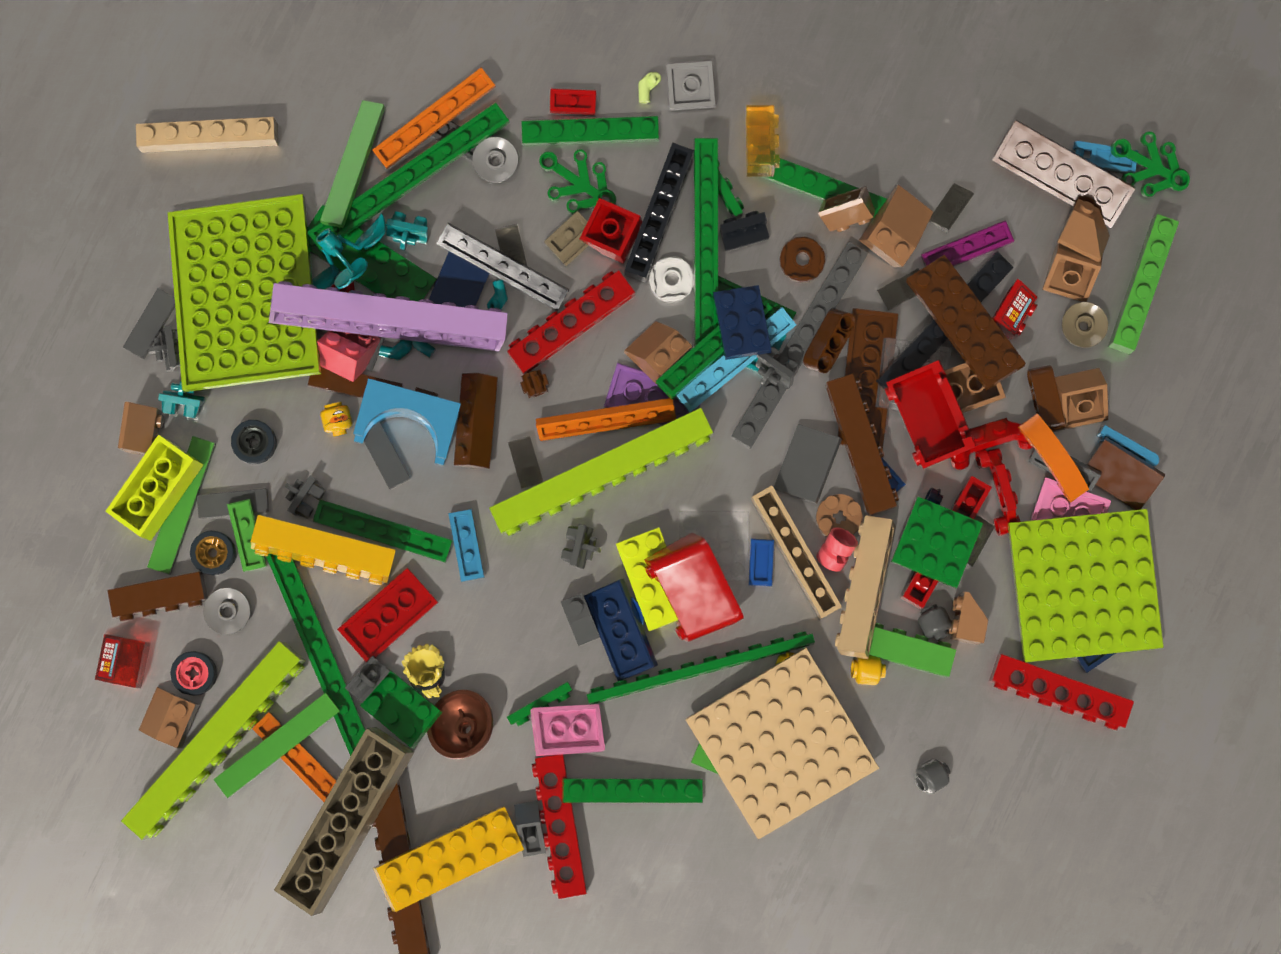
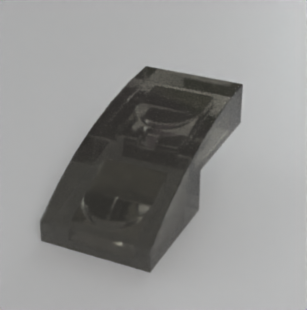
(510, 242)
(897, 292)
(525, 462)

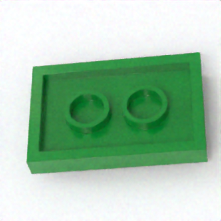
(401, 709)

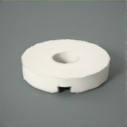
(675, 292)

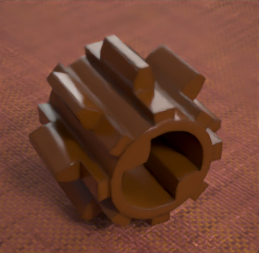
(534, 383)

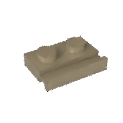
(566, 241)

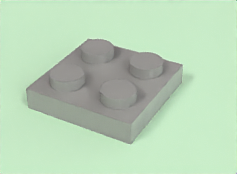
(690, 85)

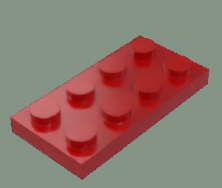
(388, 615)

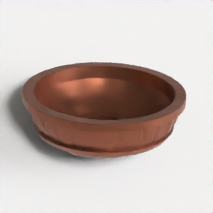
(460, 711)

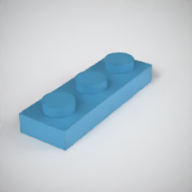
(466, 545)

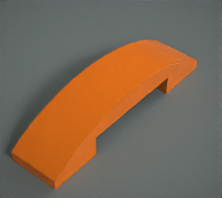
(1055, 457)

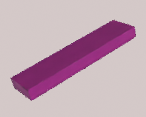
(972, 245)

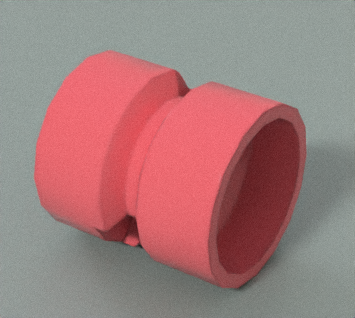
(837, 549)

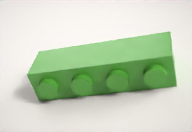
(912, 651)

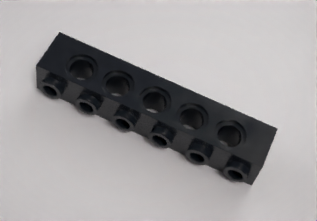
(659, 212)

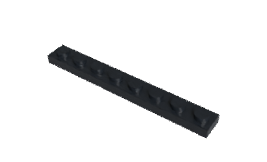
(932, 336)

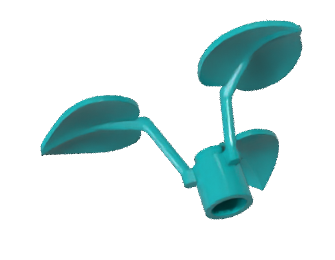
(333, 246)

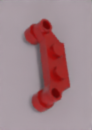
(989, 436)
(1002, 479)

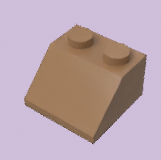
(847, 209)
(1071, 274)
(657, 350)
(1083, 397)
(139, 427)
(169, 718)

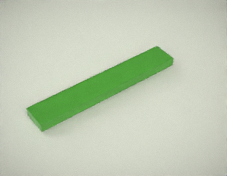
(352, 164)
(175, 525)
(276, 745)

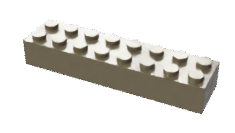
(344, 821)

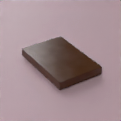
(1125, 474)

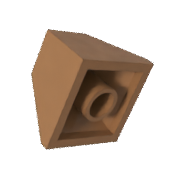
(1085, 231)

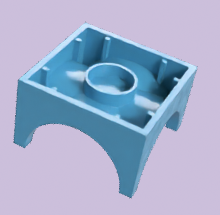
(390, 401)

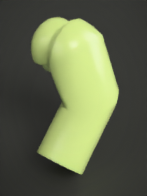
(646, 84)

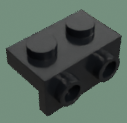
(744, 231)

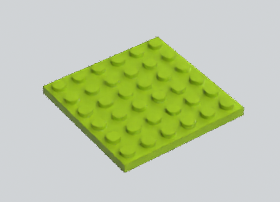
(1085, 585)

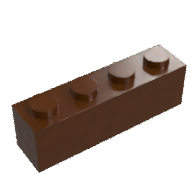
(475, 421)
(157, 595)

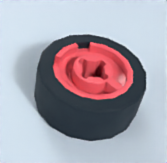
(200, 683)

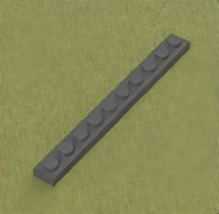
(825, 300)

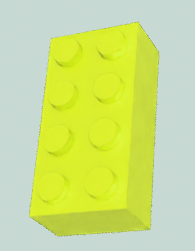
(154, 488)
(648, 592)

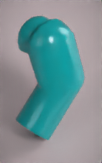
(500, 296)
(424, 348)
(398, 351)

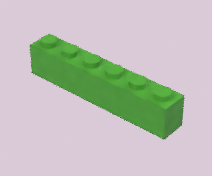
(1143, 284)

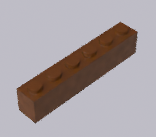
(861, 445)

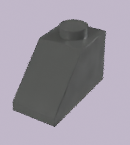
(580, 619)
(530, 828)

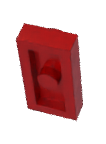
(573, 101)

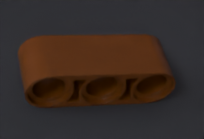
(829, 341)
(1046, 397)

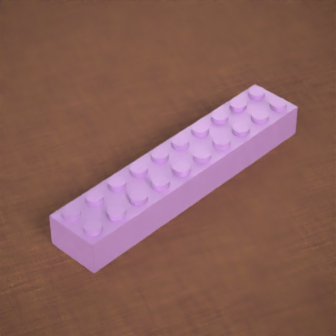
(387, 316)

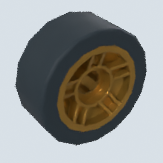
(205, 543)

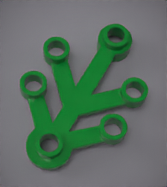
(1153, 165)
(580, 184)

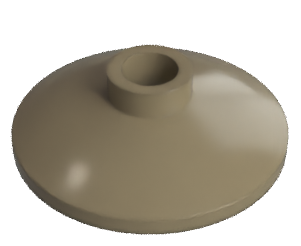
(1091, 315)

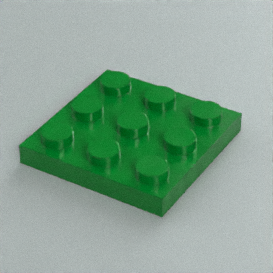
(937, 542)

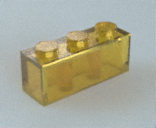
(761, 141)

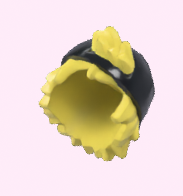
(425, 670)

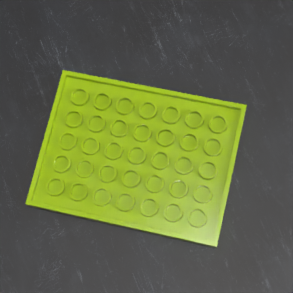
(224, 287)

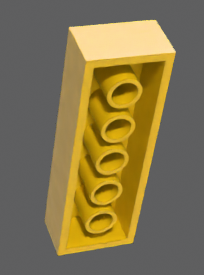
(322, 549)
(448, 858)

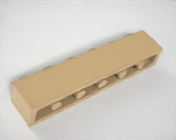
(207, 134)
(796, 552)
(866, 587)

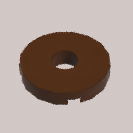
(797, 272)

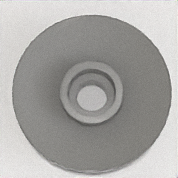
(492, 148)
(215, 607)

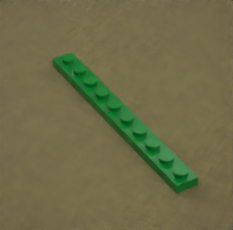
(418, 170)
(705, 236)
(318, 649)
(691, 670)

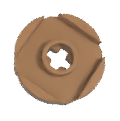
(833, 505)

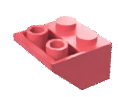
(346, 353)

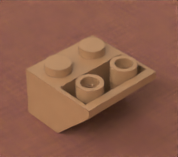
(969, 620)

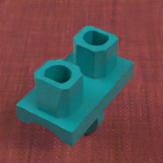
(405, 232)
(171, 399)

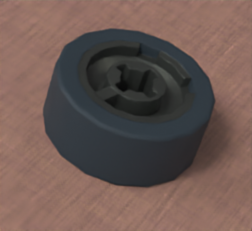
(259, 452)

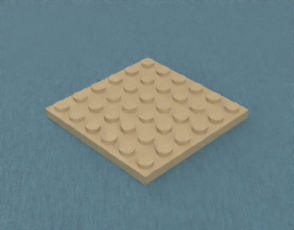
(782, 743)

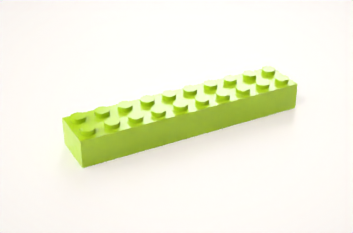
(602, 471)
(213, 741)

